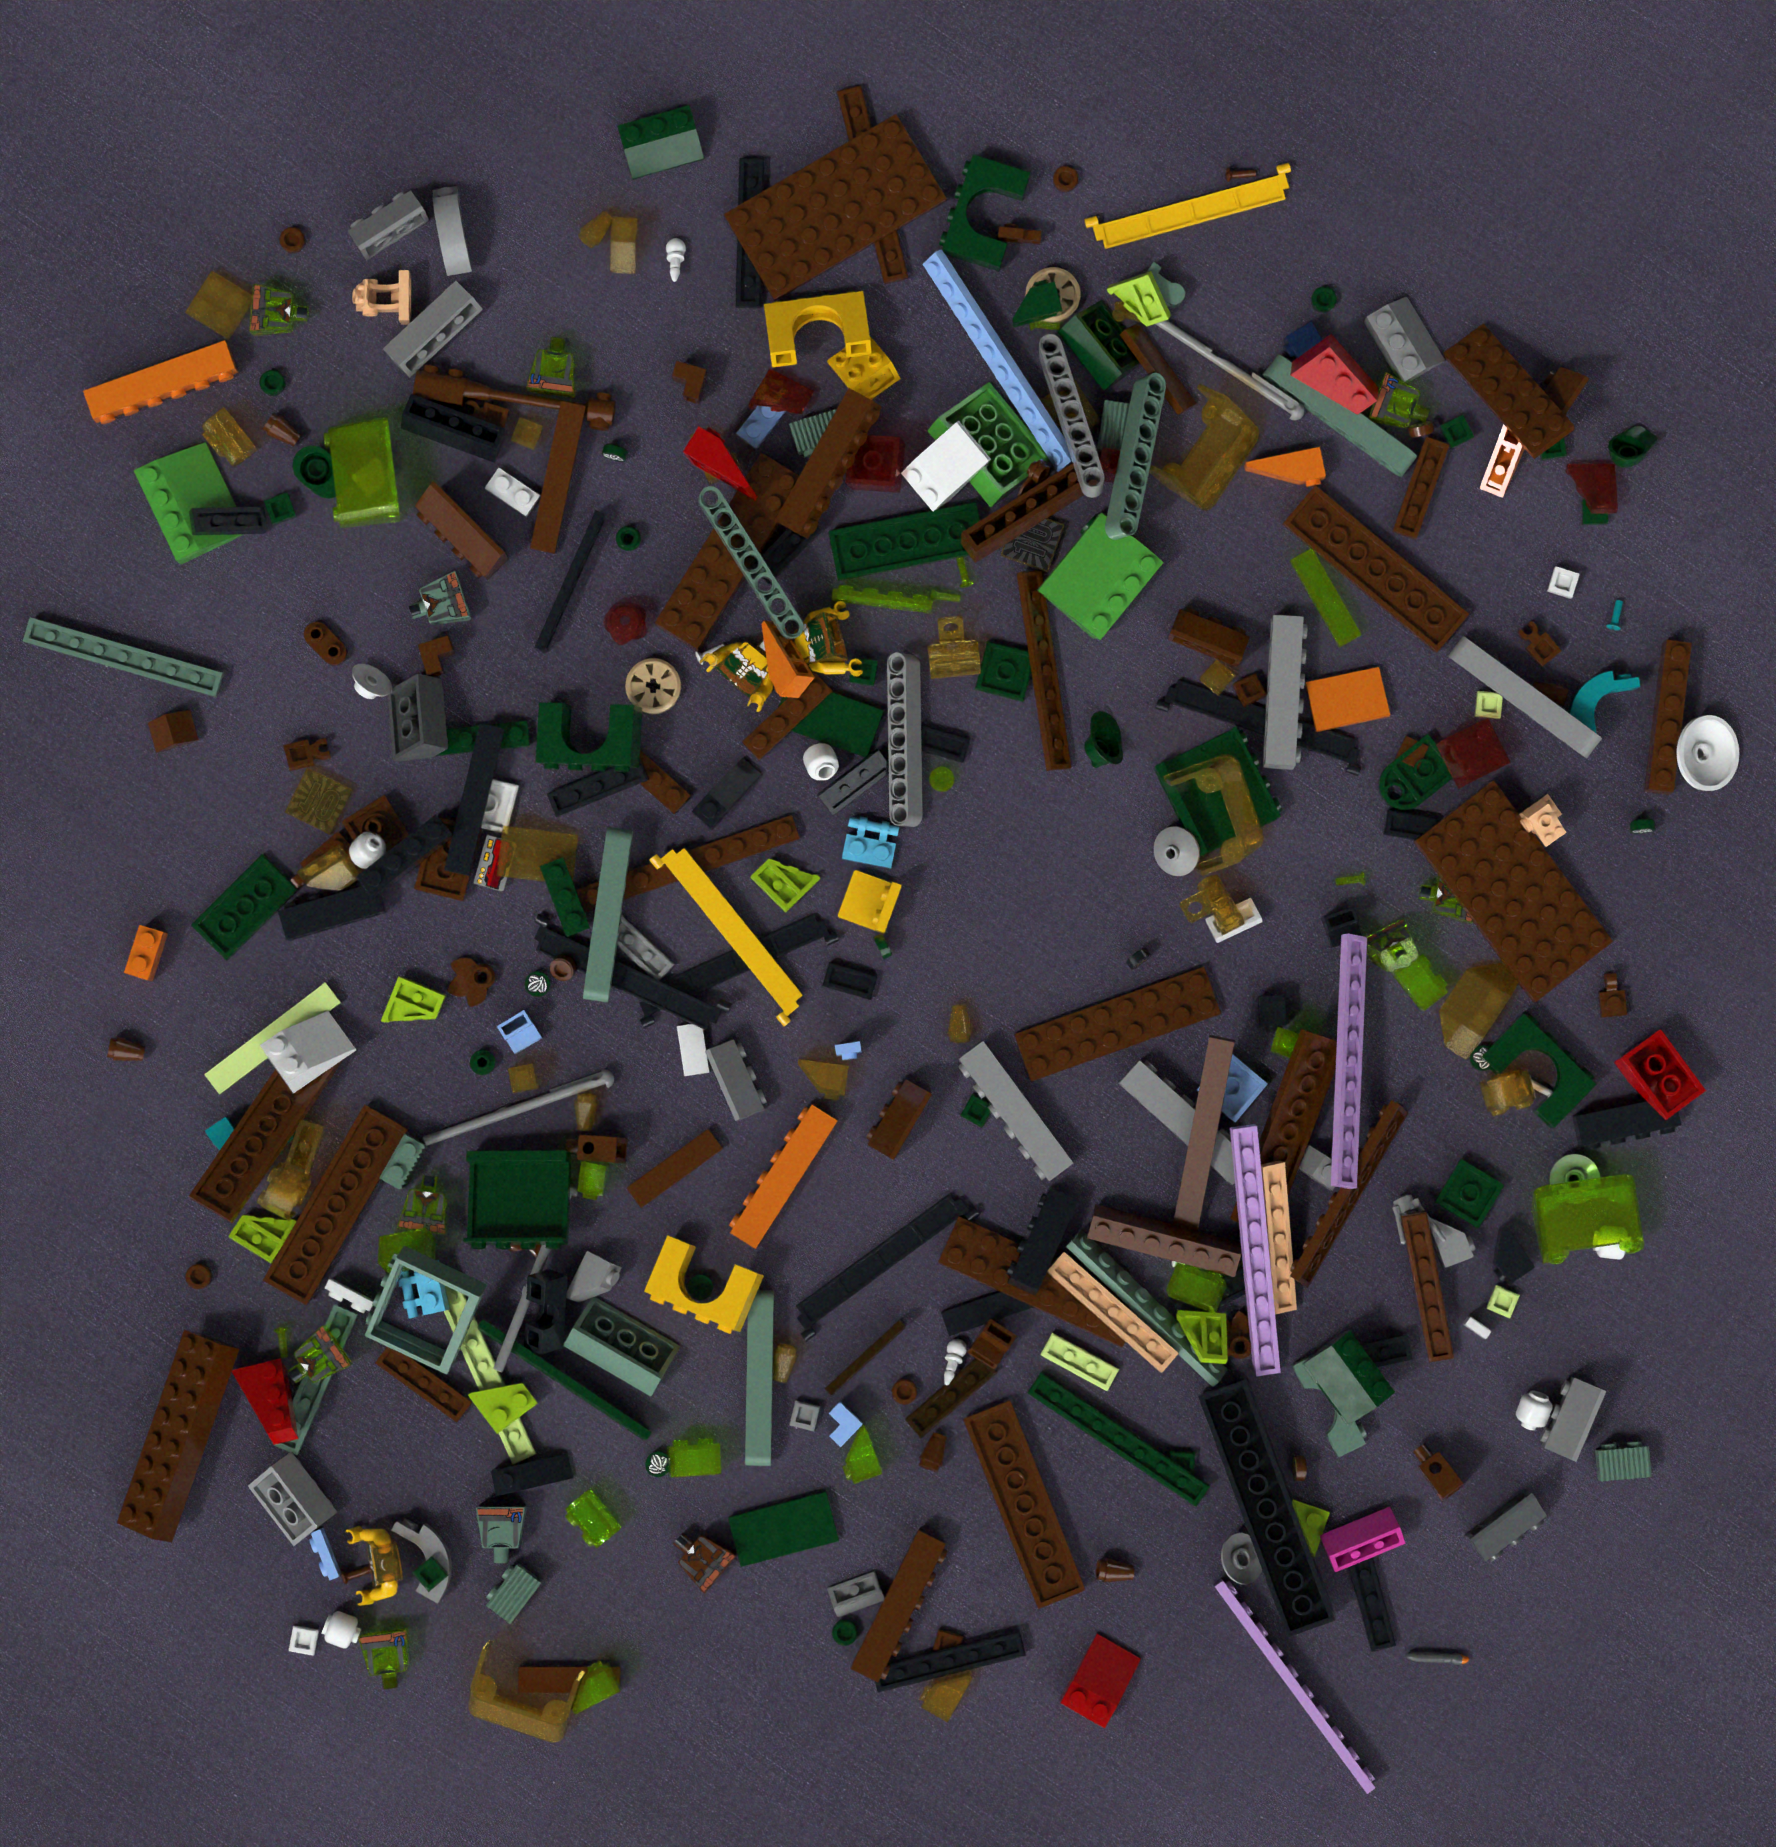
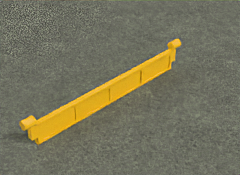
(1191, 211)
(733, 929)

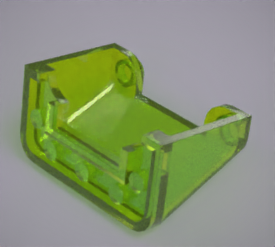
(363, 473)
(1587, 1216)

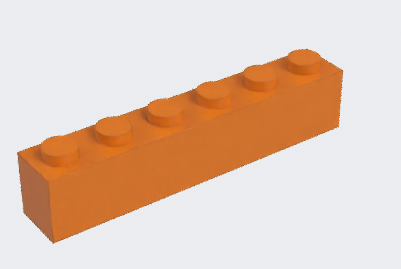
(161, 382)
(783, 1176)

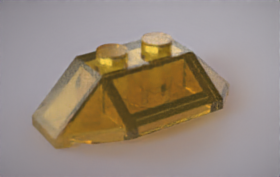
(1475, 1006)

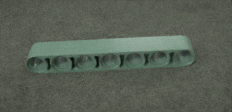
(1353, 427)
(1131, 466)
(747, 550)
(607, 914)
(759, 1380)

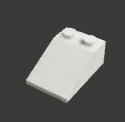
(946, 466)
(307, 1049)

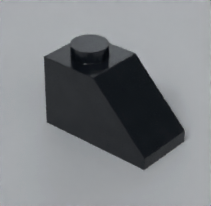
(1510, 1258)

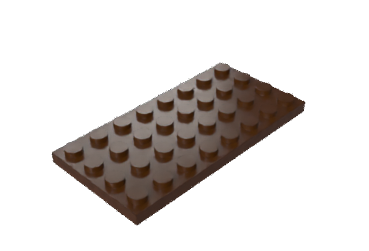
(835, 207)
(1513, 891)

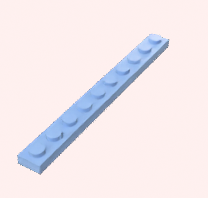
(998, 359)

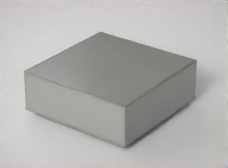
(804, 1415)

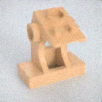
(366, 297)
(1543, 820)

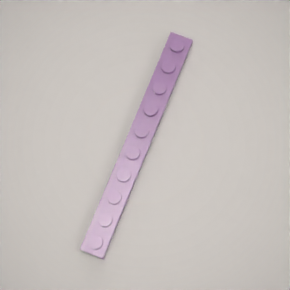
(1349, 1061)
(1255, 1249)
(1302, 1693)

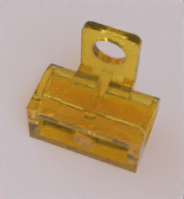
(228, 438)
(953, 654)
(1214, 900)

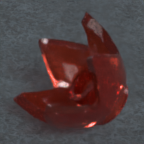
(624, 633)

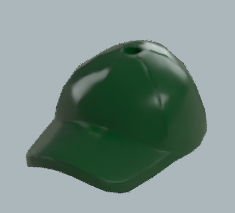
(1631, 446)

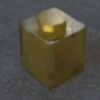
(523, 1078)

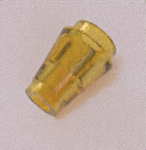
(595, 229)
(959, 1025)
(585, 1110)
(783, 1362)

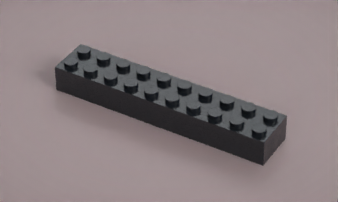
(1267, 1507)

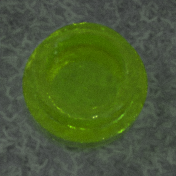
(941, 779)

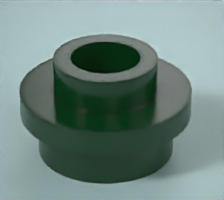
(628, 530)
(490, 1062)

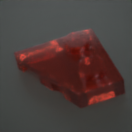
(781, 394)
(1596, 485)

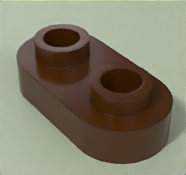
(325, 643)

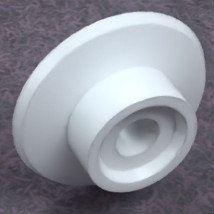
(370, 681)

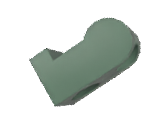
(1172, 292)

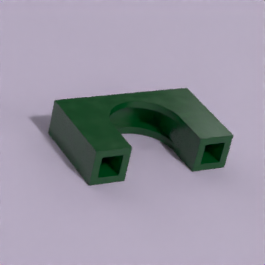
(981, 178)
(618, 751)
(1571, 1081)

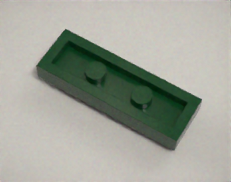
(564, 897)

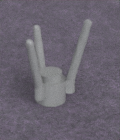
(1408, 1205)

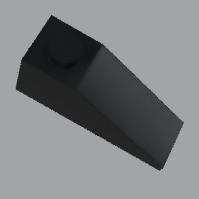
(726, 793)
(531, 1474)

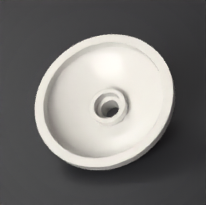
(1708, 753)

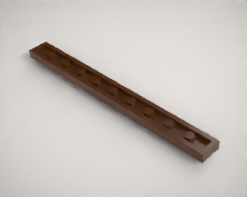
(707, 857)

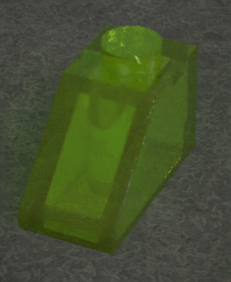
(1284, 1043)
(592, 1180)
(861, 1458)
(596, 1686)

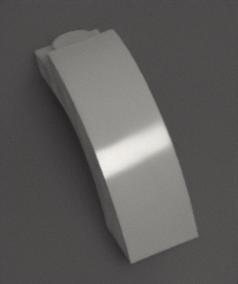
(451, 230)
(431, 1545)

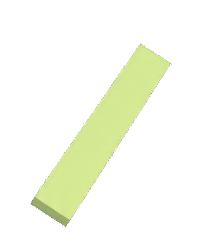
(252, 1055)

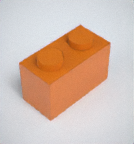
(145, 953)

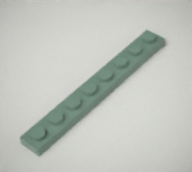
(123, 657)
(1142, 1304)

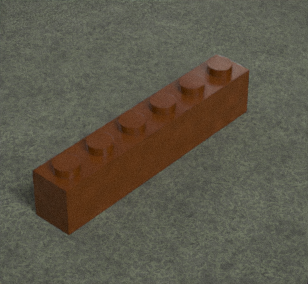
(828, 463)
(1023, 513)
(1667, 717)
(1164, 1240)
(895, 1611)

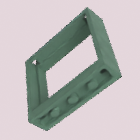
(407, 1343)

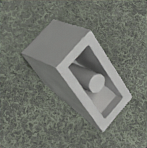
(1317, 1167)
(1455, 1247)
(593, 1278)

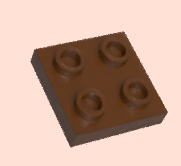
(378, 819)

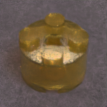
(1507, 1091)
(285, 1191)

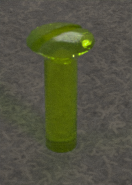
(1044, 325)
(963, 573)
(944, 596)
(1351, 879)
(282, 1341)

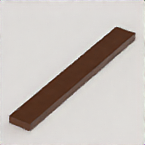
(857, 122)
(1044, 671)
(1204, 1132)

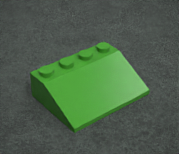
(1000, 436)
(178, 485)
(1099, 578)

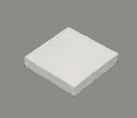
(499, 805)

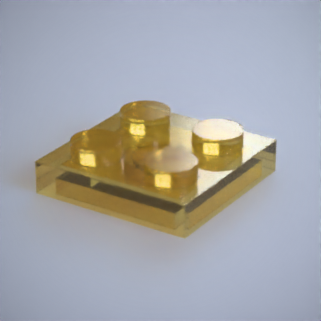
(219, 305)

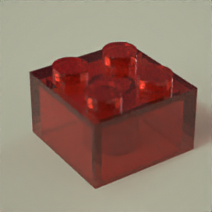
(878, 465)
(1473, 753)

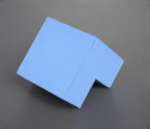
(519, 1031)
(848, 1423)

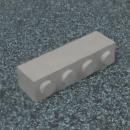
(432, 329)

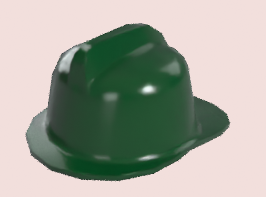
(315, 470)
(1105, 741)

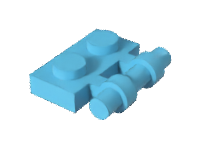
(870, 850)
(431, 1294)

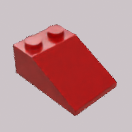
(710, 454)
(1660, 1074)
(1100, 1680)

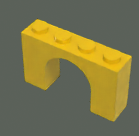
(843, 310)
(668, 1285)

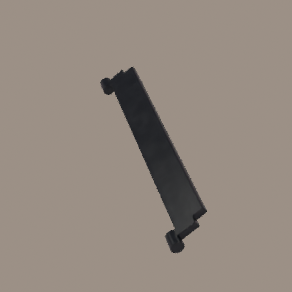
(1253, 719)
(731, 965)
(633, 981)
(880, 1260)

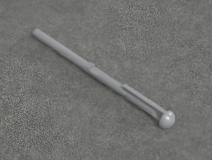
(1255, 381)
(566, 1090)
(523, 1305)

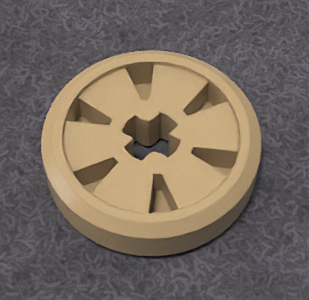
(1066, 286)
(665, 676)

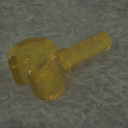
(1120, 316)

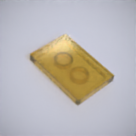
(527, 849)

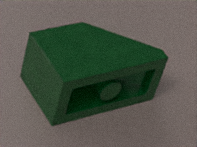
(1039, 304)

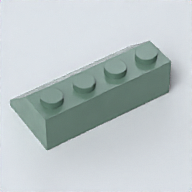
(621, 1346)

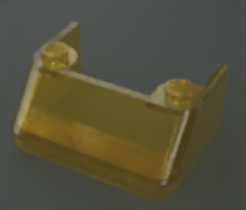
(1214, 456)
(1226, 775)
(546, 1725)

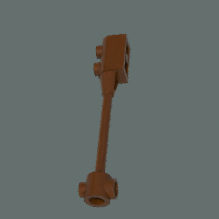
(454, 389)

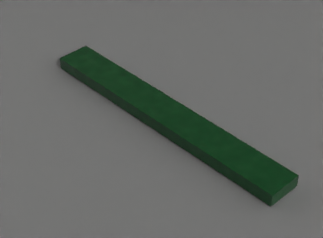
(567, 1382)
(1118, 1439)

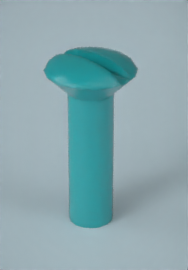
(1615, 617)

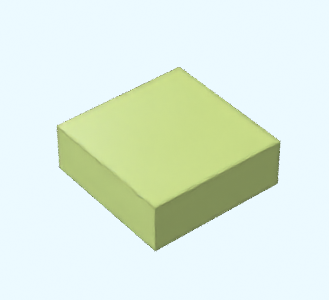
(1488, 705)
(1502, 1301)

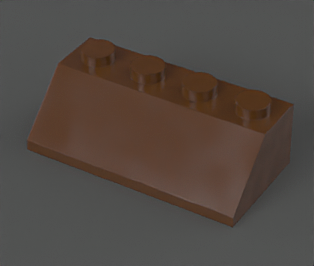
(460, 531)

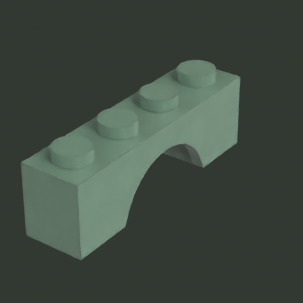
(1341, 1436)

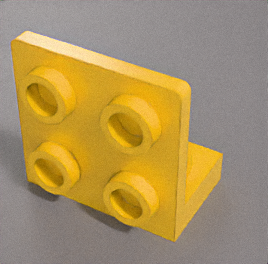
(866, 373)
(869, 901)

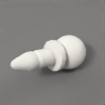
(675, 249)
(956, 1350)

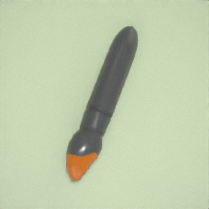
(1434, 1657)

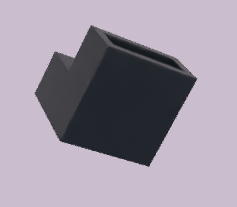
(1341, 923)

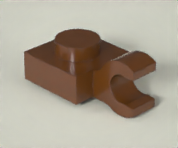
(1611, 1001)

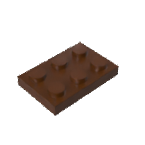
(437, 881)

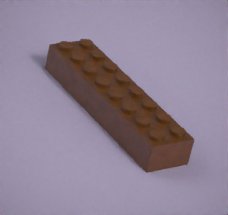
(714, 573)
(177, 1436)

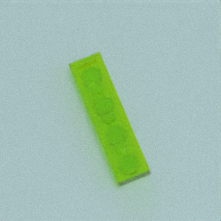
(1325, 598)
(893, 600)

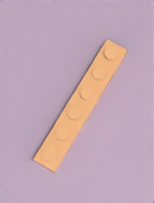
(1279, 1235)
(1112, 1312)

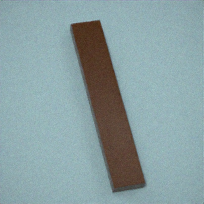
(558, 477)
(1427, 1286)

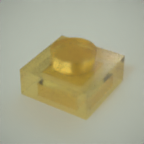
(527, 433)
(1217, 677)

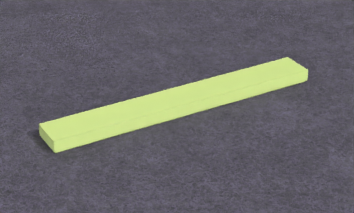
(481, 1366)

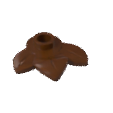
(1037, 473)
(467, 981)
(1238, 1331)

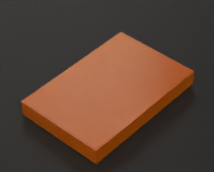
(1347, 699)

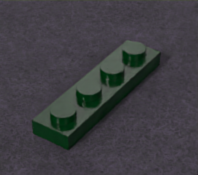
(463, 739)

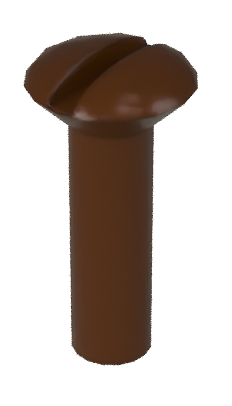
(1239, 174)
(354, 1574)

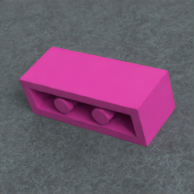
(1362, 1539)

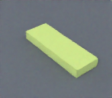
(1079, 1361)

